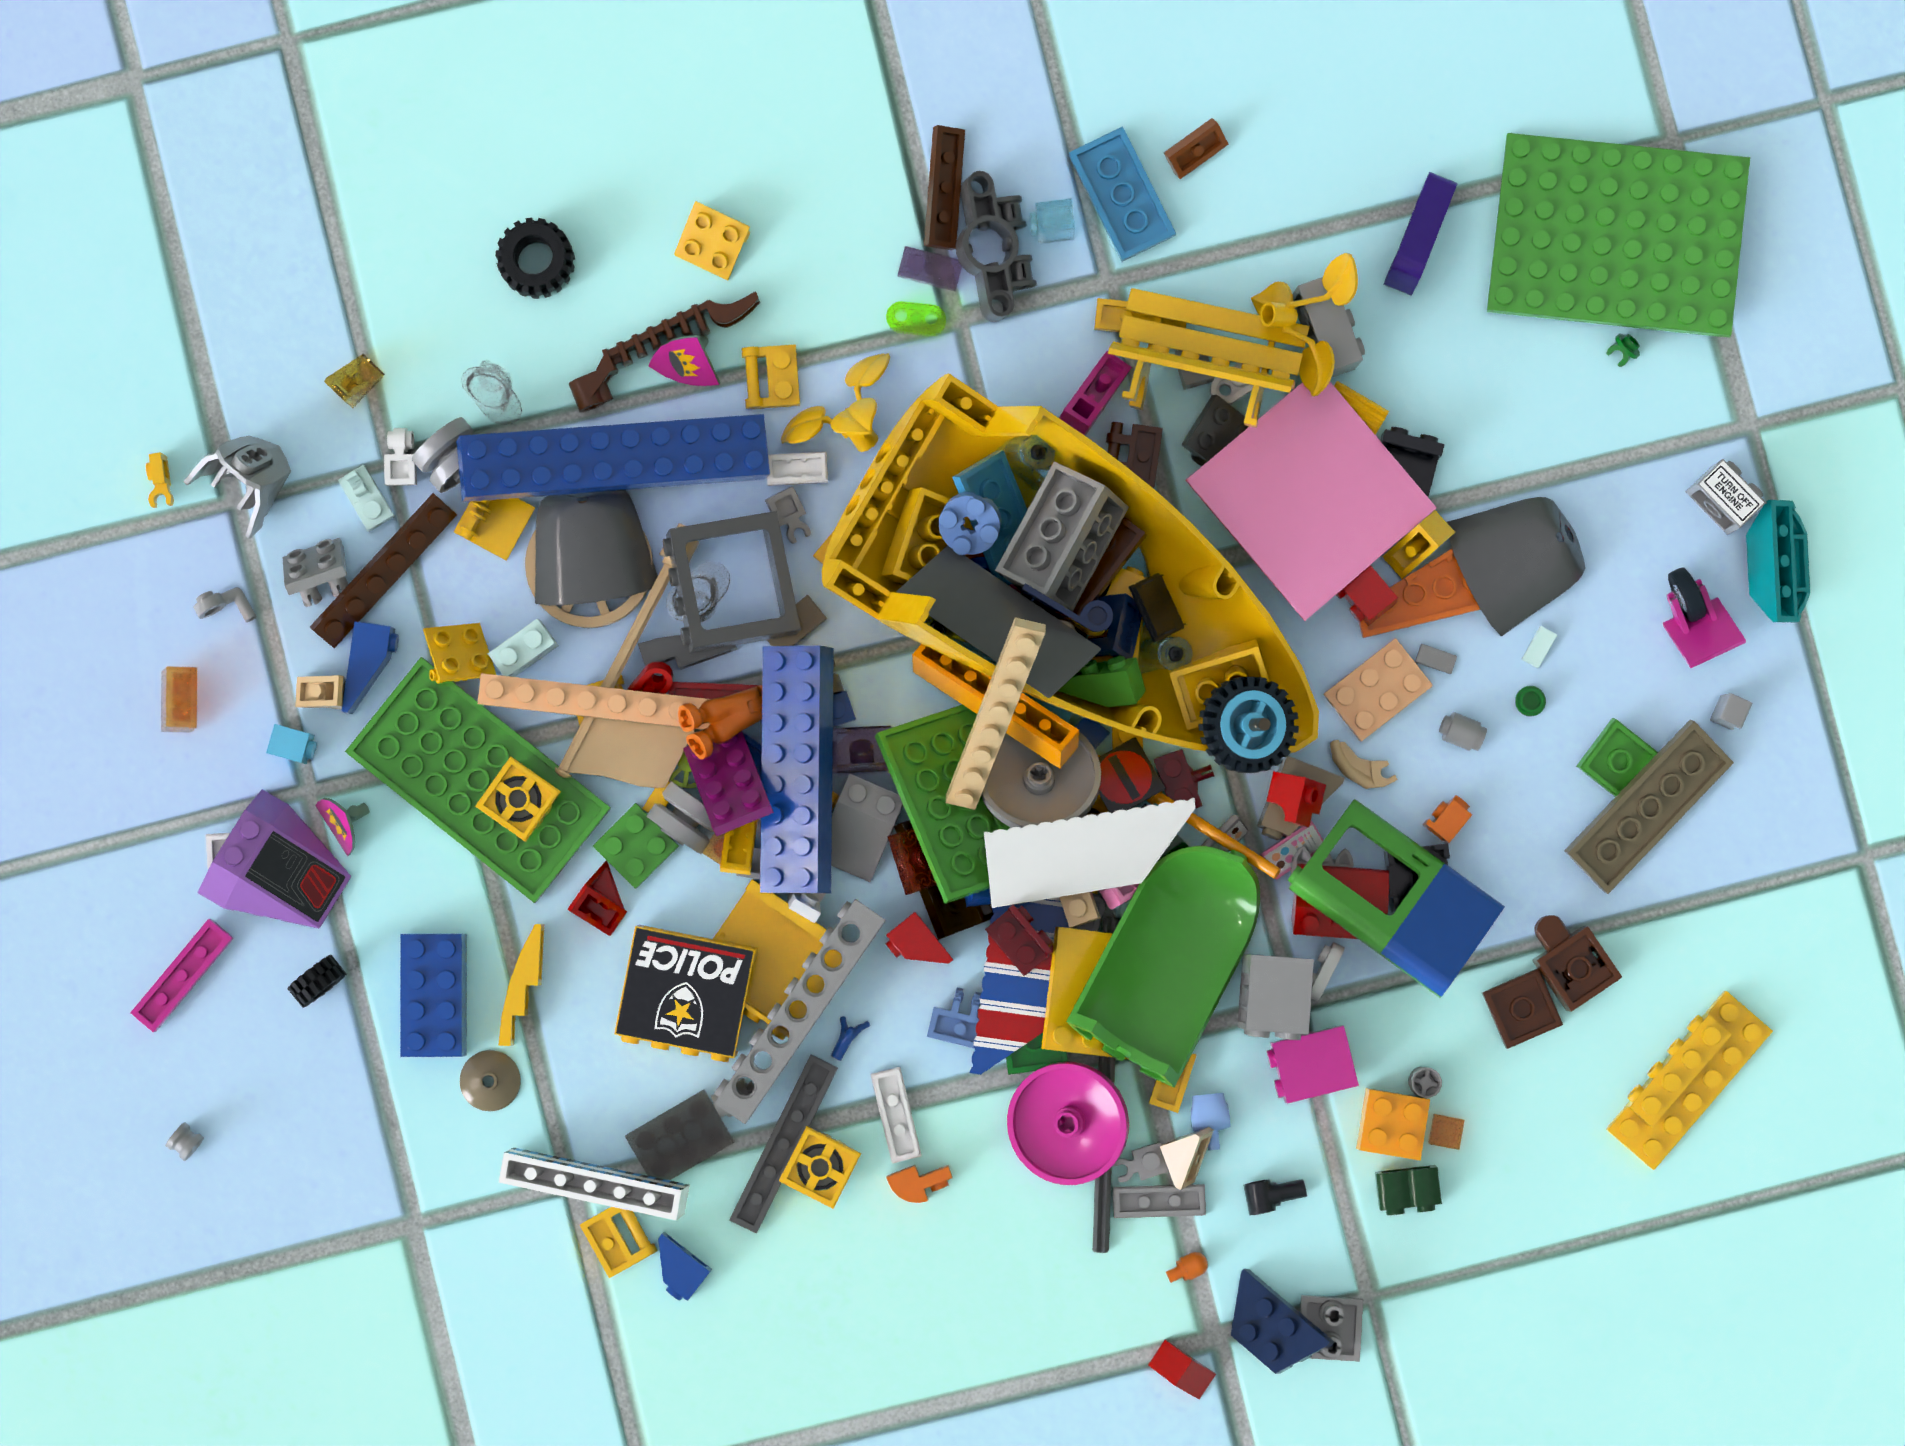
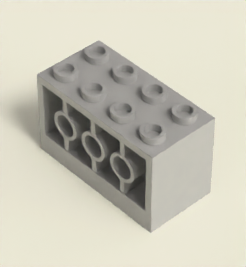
(1062, 536)
(1275, 996)

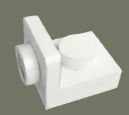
(806, 904)

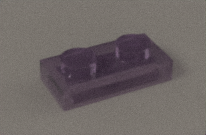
(930, 268)

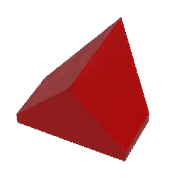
(599, 901)

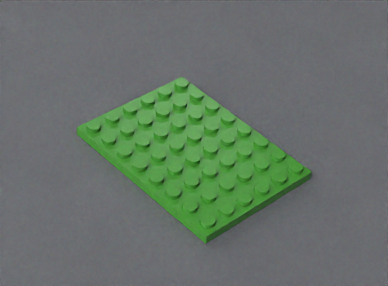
(1618, 235)

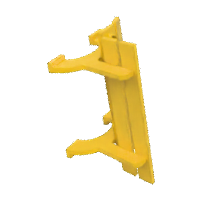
(1196, 343)

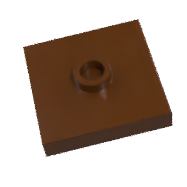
(1522, 1008)

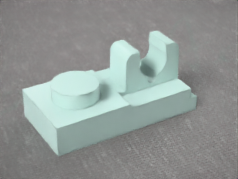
(366, 498)

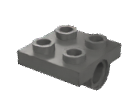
(1213, 430)

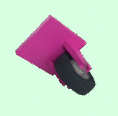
(1706, 625)

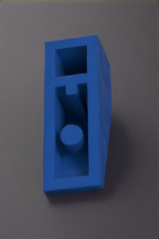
(368, 657)

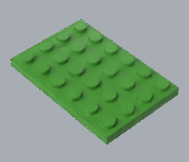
(922, 764)

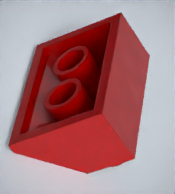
(1368, 883)

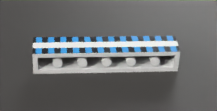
(594, 1183)

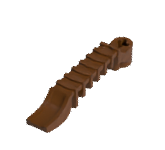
(592, 389)

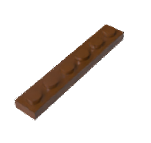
(383, 570)

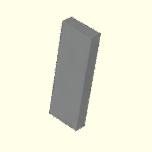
(1159, 1201)

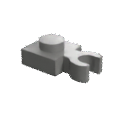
(788, 510)
(1147, 1162)

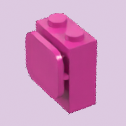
(1312, 1065)

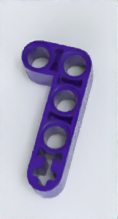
(1420, 234)

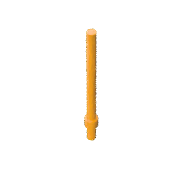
(1223, 839)

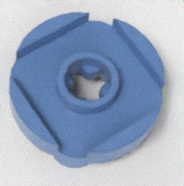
(963, 539)

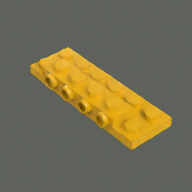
(1688, 1079)

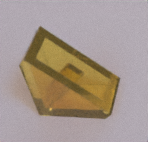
(355, 380)

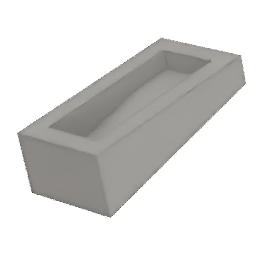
(1436, 659)

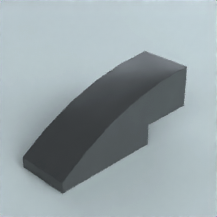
(672, 648)

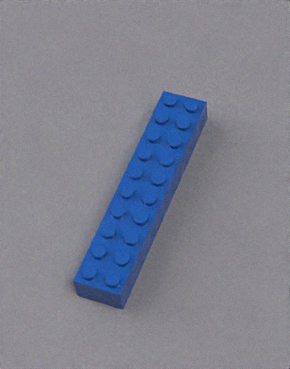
(612, 457)

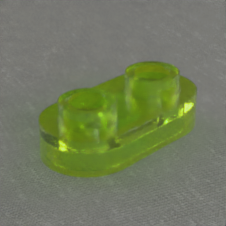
(915, 321)

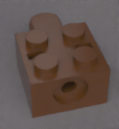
(1570, 964)

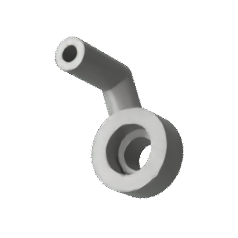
(211, 603)

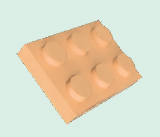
(1378, 690)

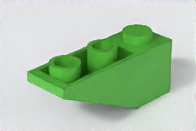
(1108, 682)

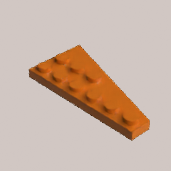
(1426, 596)

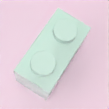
(523, 649)

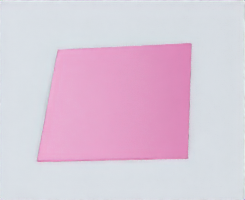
(1311, 496)

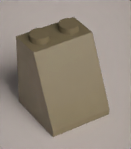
(1273, 816)

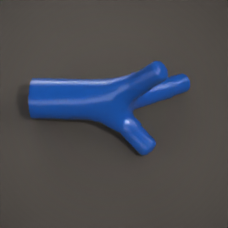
(846, 1037)

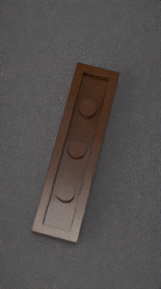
(944, 187)

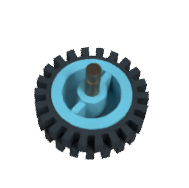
(1248, 724)

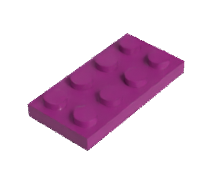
(729, 785)

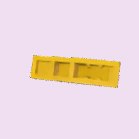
(526, 972)

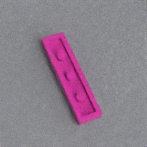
(182, 975)

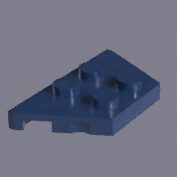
(1272, 1326)

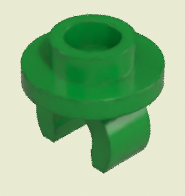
(1627, 345)

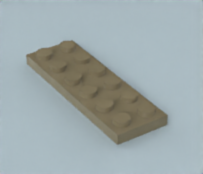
(1649, 806)

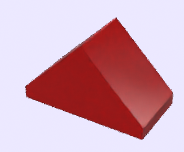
(1181, 1369)

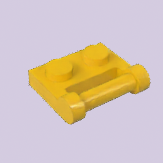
(781, 374)
(610, 1244)

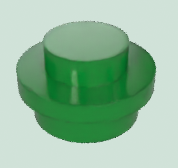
(1530, 701)

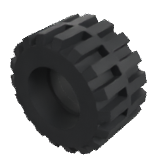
(524, 235)

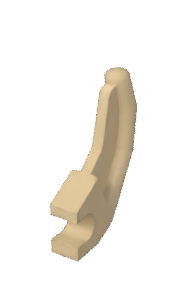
(1359, 770)

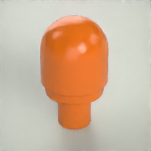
(1188, 1267)

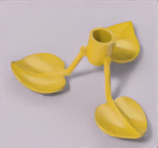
(1278, 310)
(853, 421)

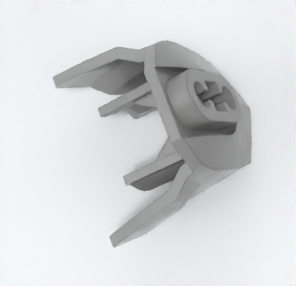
(254, 463)

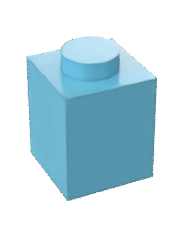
(291, 744)

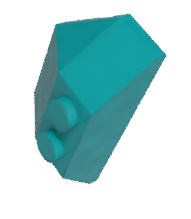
(1778, 562)

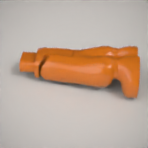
(726, 717)

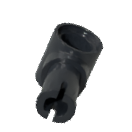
(1266, 1195)

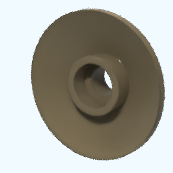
(505, 1076)

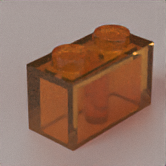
(178, 699)

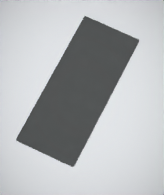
(982, 613)

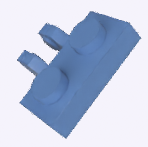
(955, 1026)

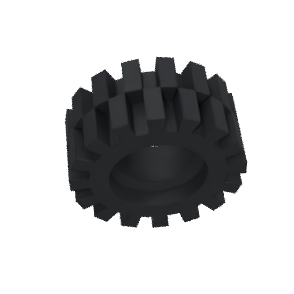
(316, 981)

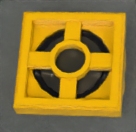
(518, 799)
(820, 1166)

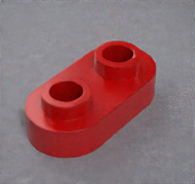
(649, 682)

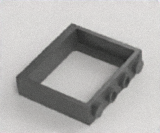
(693, 633)

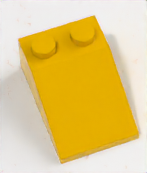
(1197, 679)

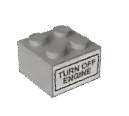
(1726, 496)

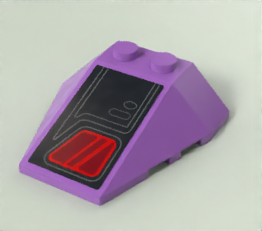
(275, 867)

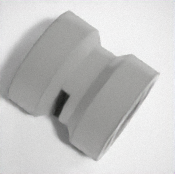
(1429, 1084)

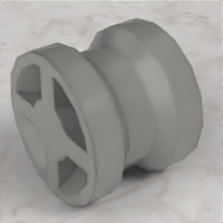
(184, 1141)

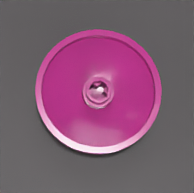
(1068, 1123)

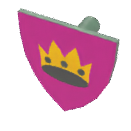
(685, 361)
(341, 820)

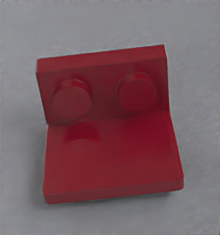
(1019, 939)

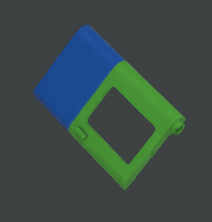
(1431, 928)

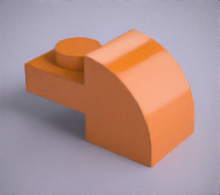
(911, 1186)

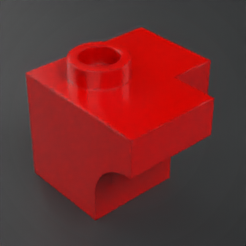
(1296, 796)

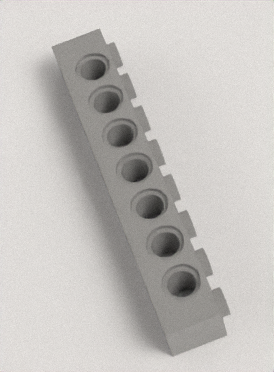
(744, 1105)

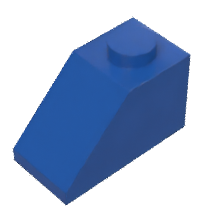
(680, 1268)

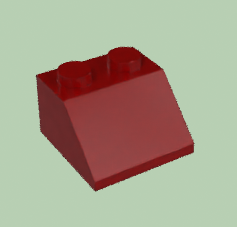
(916, 942)

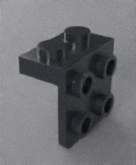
(1414, 454)

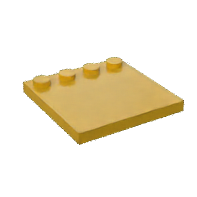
(1072, 964)

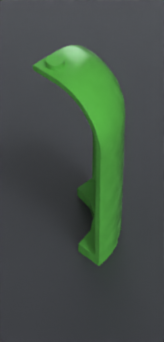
(1170, 960)

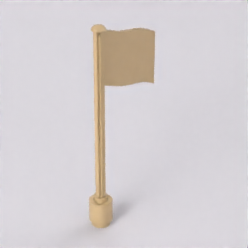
(625, 749)

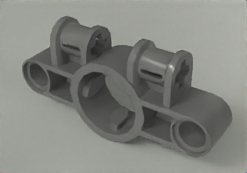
(1004, 217)

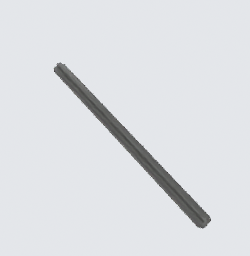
(1102, 1186)

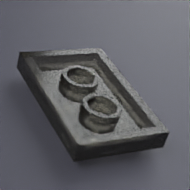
(680, 1137)

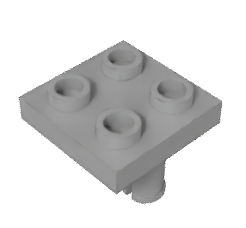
(313, 567)
(1338, 1319)

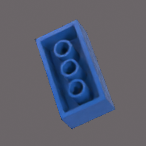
(433, 995)

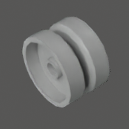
(441, 455)
(683, 821)

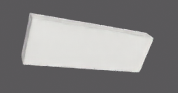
(896, 1115)

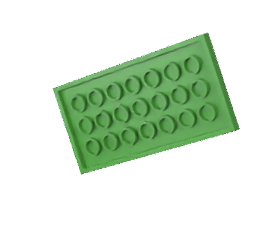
(442, 757)

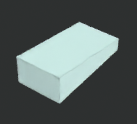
(1539, 647)

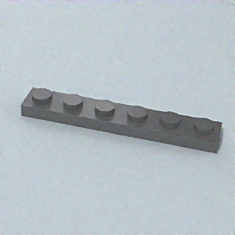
(793, 1120)

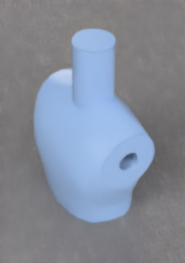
(1211, 1112)

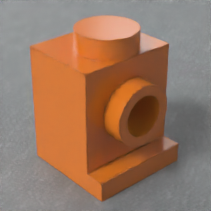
(1448, 819)

